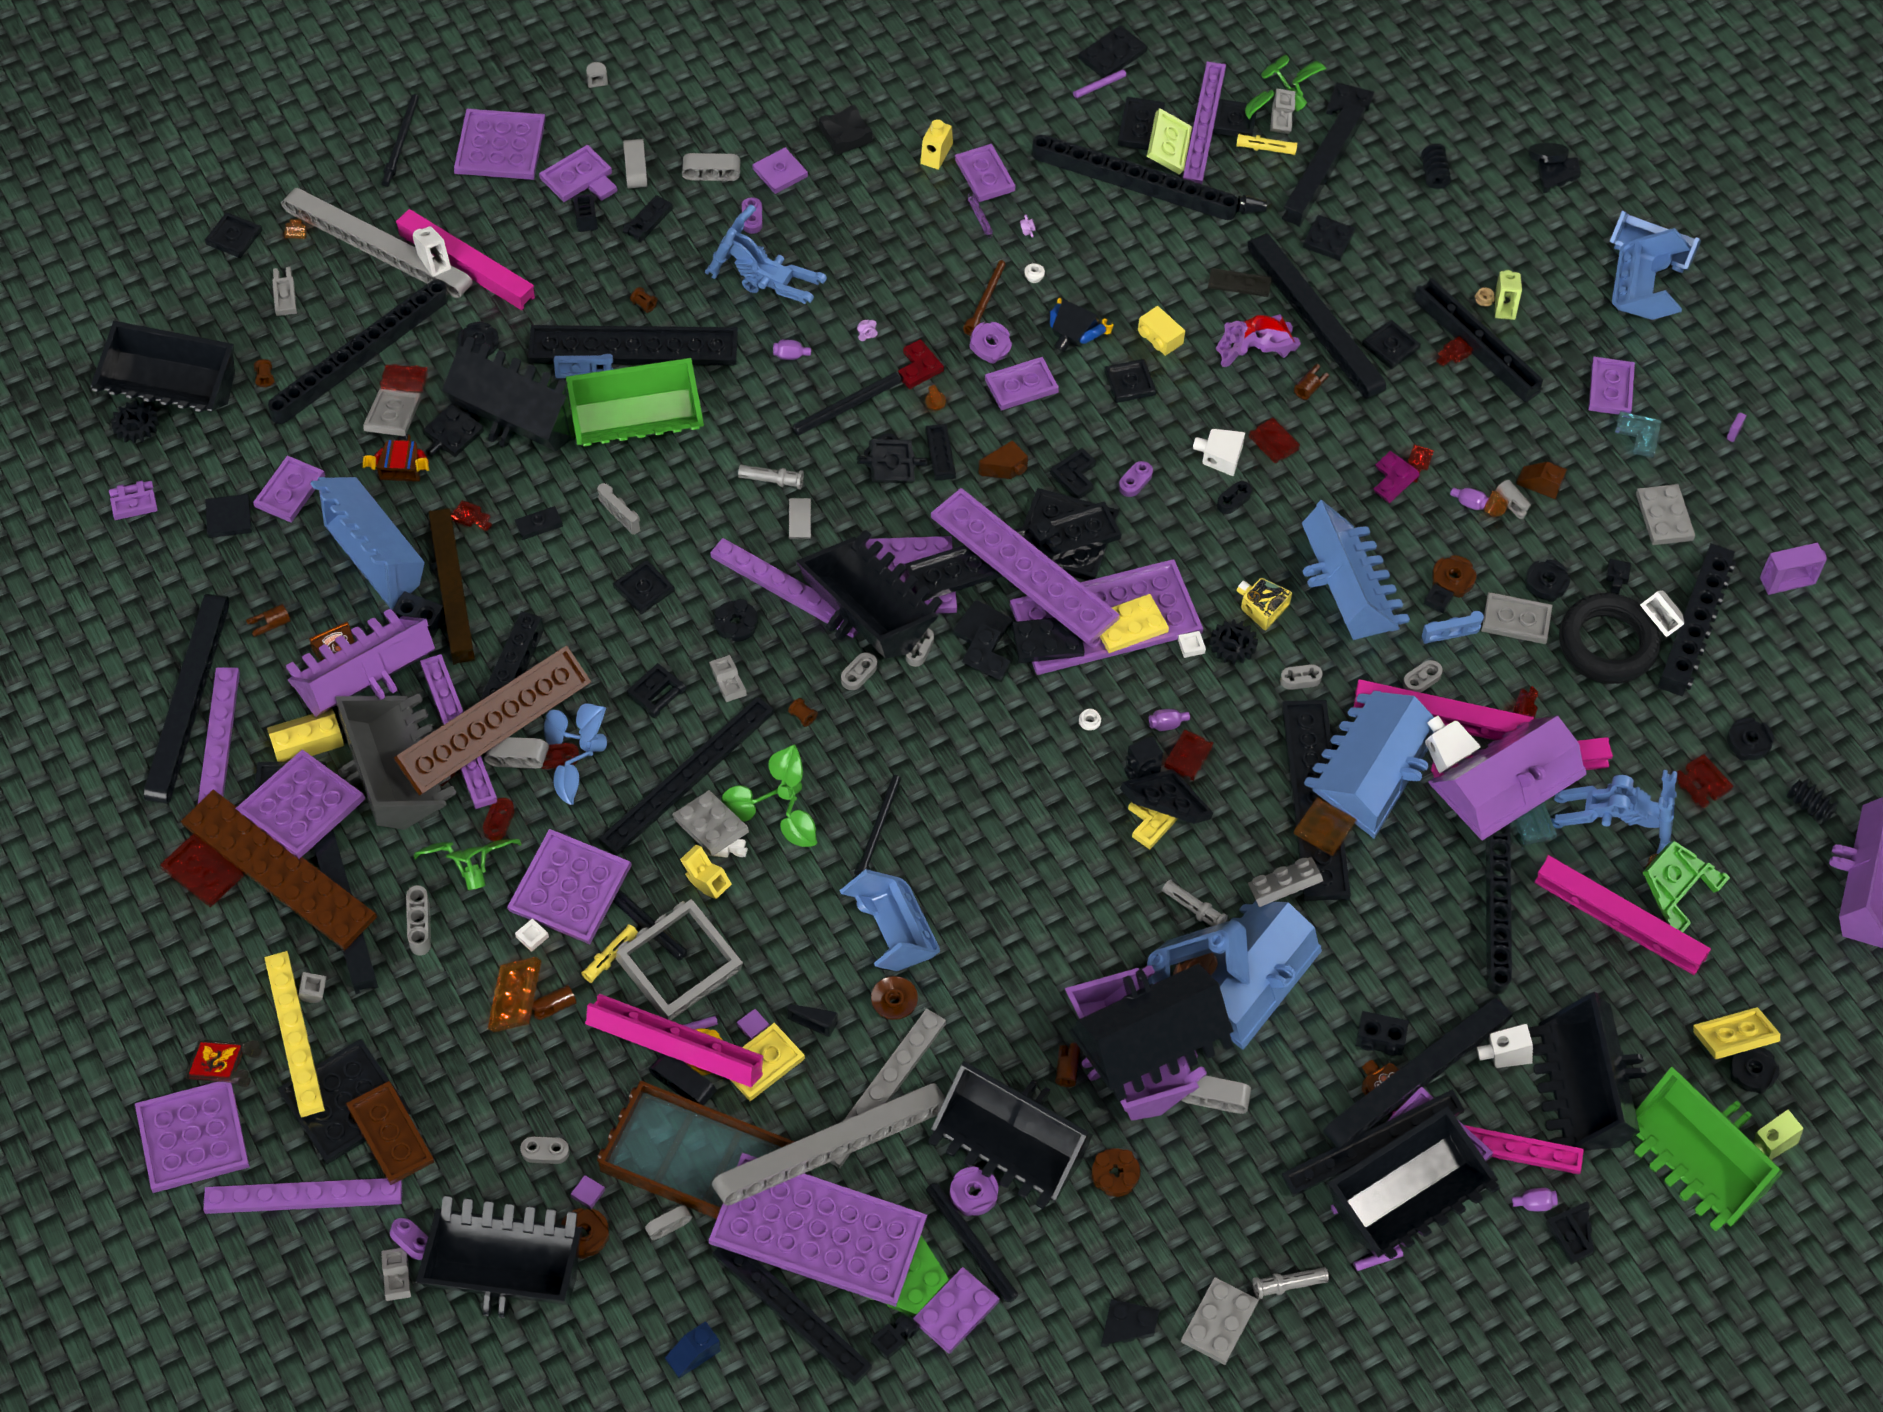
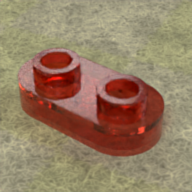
(557, 754)
(497, 820)

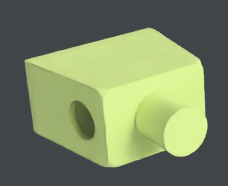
(1507, 286)
(1778, 1135)

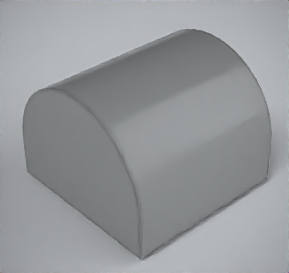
(596, 75)
(311, 987)

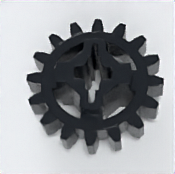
(134, 422)
(1233, 642)

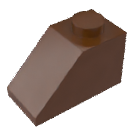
(1004, 462)
(1542, 478)

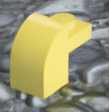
(703, 874)

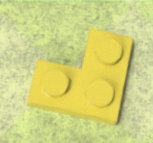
(1153, 826)

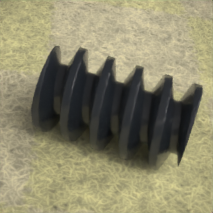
(1436, 166)
(1812, 800)

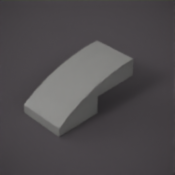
(1282, 111)
(799, 518)
(727, 678)
(396, 1274)

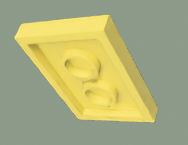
(1137, 622)
(1736, 1033)
(779, 1058)

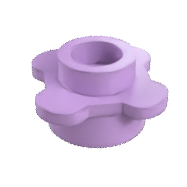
(1027, 226)
(867, 329)

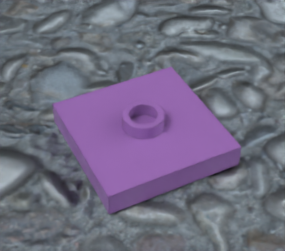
(780, 170)

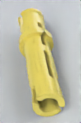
(1266, 144)
(592, 971)

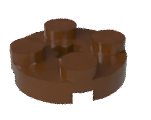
(1452, 565)
(1107, 1182)
(598, 1231)

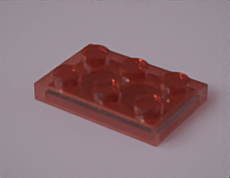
(201, 870)

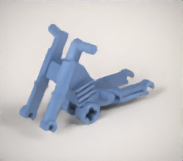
(757, 267)
(1625, 802)

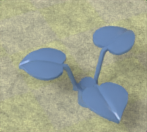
(588, 721)

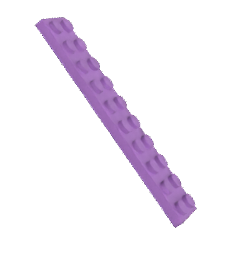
(1025, 566)

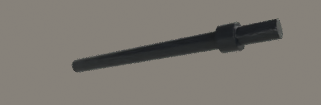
(390, 167)
(878, 826)

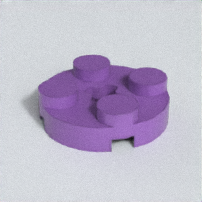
(983, 349)
(968, 1203)

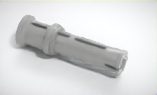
(781, 476)
(1203, 911)
(1280, 1283)

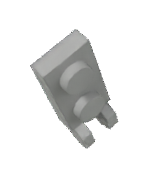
(284, 293)
(618, 508)

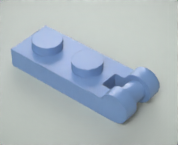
(578, 365)
(1452, 628)

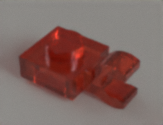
(1454, 350)
(1420, 458)
(468, 514)
(1525, 702)

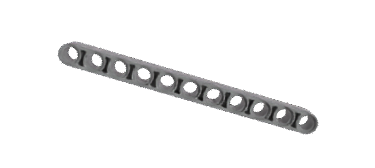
(370, 240)
(828, 1144)

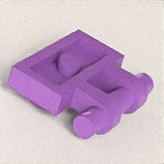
(135, 503)

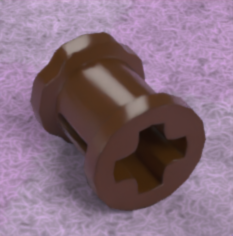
(644, 300)
(263, 370)
(802, 712)

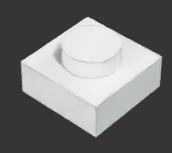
(1191, 644)
(531, 935)

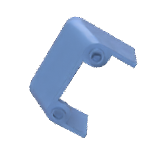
(1632, 228)
(1637, 271)
(897, 916)
(1221, 938)

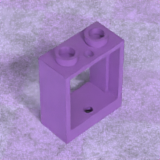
(1793, 568)

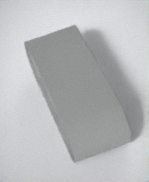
(635, 163)
(711, 167)
(518, 753)
(420, 929)
(1220, 1095)

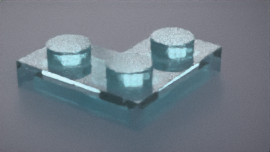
(1643, 428)

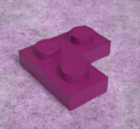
(1398, 476)

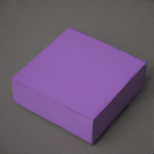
(602, 188)
(1736, 427)
(752, 1024)
(587, 1192)

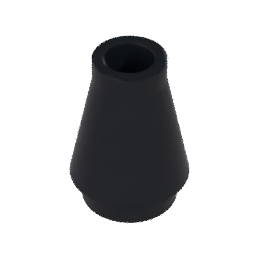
(1249, 204)

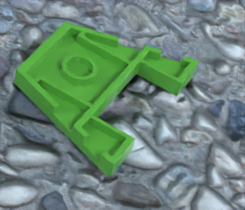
(1673, 875)
(922, 1281)

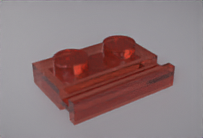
(404, 378)
(1274, 440)
(1188, 754)

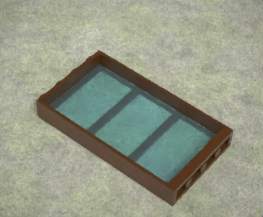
(679, 1147)

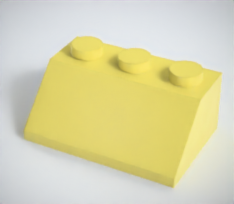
(307, 734)

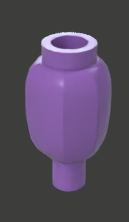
(790, 350)
(1470, 498)
(1167, 719)
(1536, 1199)

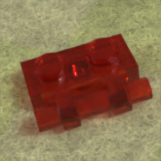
(1708, 777)

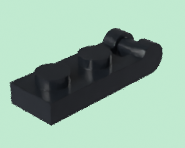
(648, 218)

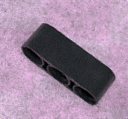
(682, 1079)

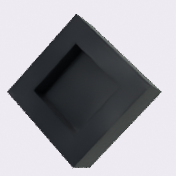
(1438, 598)

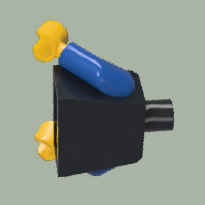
(1075, 325)

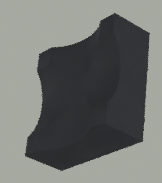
(845, 130)

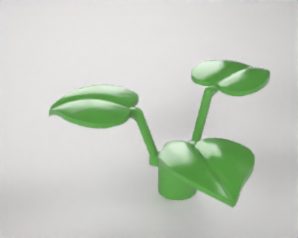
(1262, 98)
(784, 766)
(472, 873)

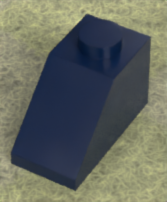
(693, 1350)

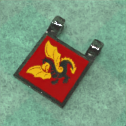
(220, 1060)

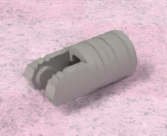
(1515, 500)

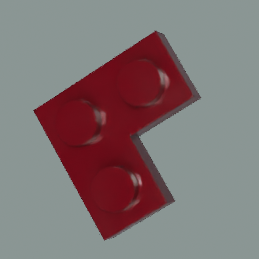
(923, 364)

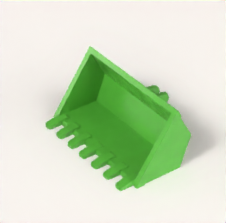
(634, 401)
(1703, 1149)

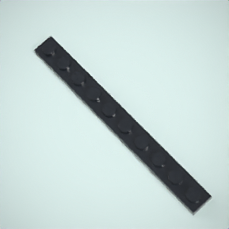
(686, 776)

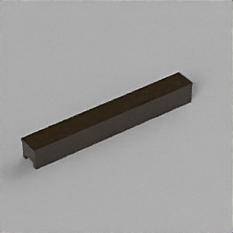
(451, 586)

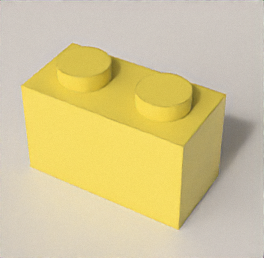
(1161, 330)

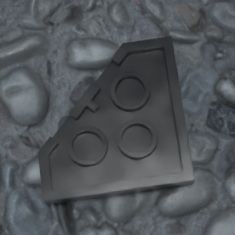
(1168, 795)

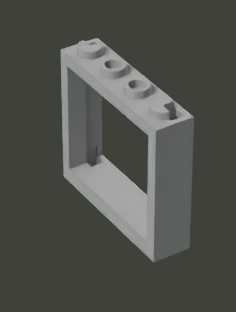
(701, 989)

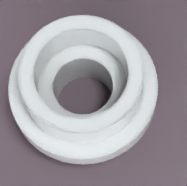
(1034, 273)
(1089, 714)

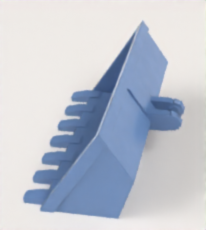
(369, 537)
(1350, 573)
(1374, 758)
(1279, 953)

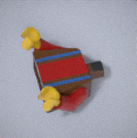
(398, 460)

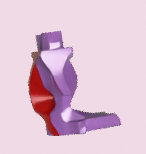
(1273, 334)

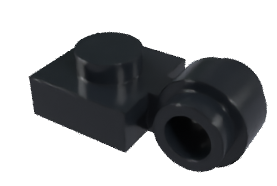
(890, 1340)

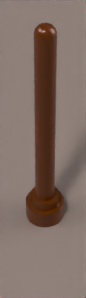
(971, 323)

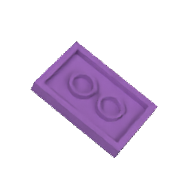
(985, 172)
(575, 173)
(1021, 383)
(1611, 386)
(288, 489)
(956, 1310)

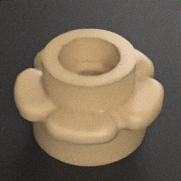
(1485, 297)

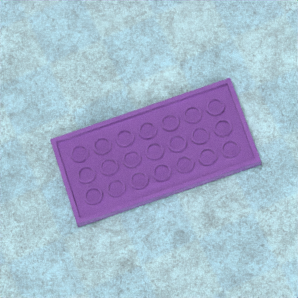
(1159, 580)
(824, 1234)

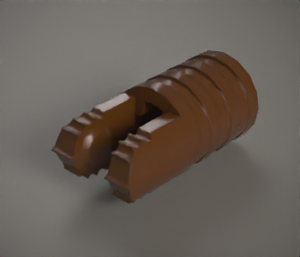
(1309, 383)
(274, 618)
(553, 1002)
(1067, 1065)

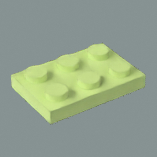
(1169, 141)

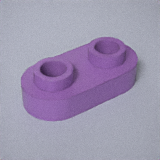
(754, 222)
(1136, 477)
(408, 1236)

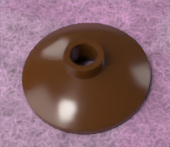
(894, 988)

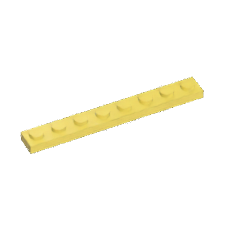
(294, 1034)

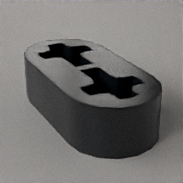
(1236, 499)

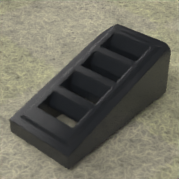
(585, 214)
(815, 1019)

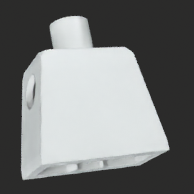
(428, 243)
(1221, 449)
(1663, 612)
(1449, 743)
(1508, 1047)

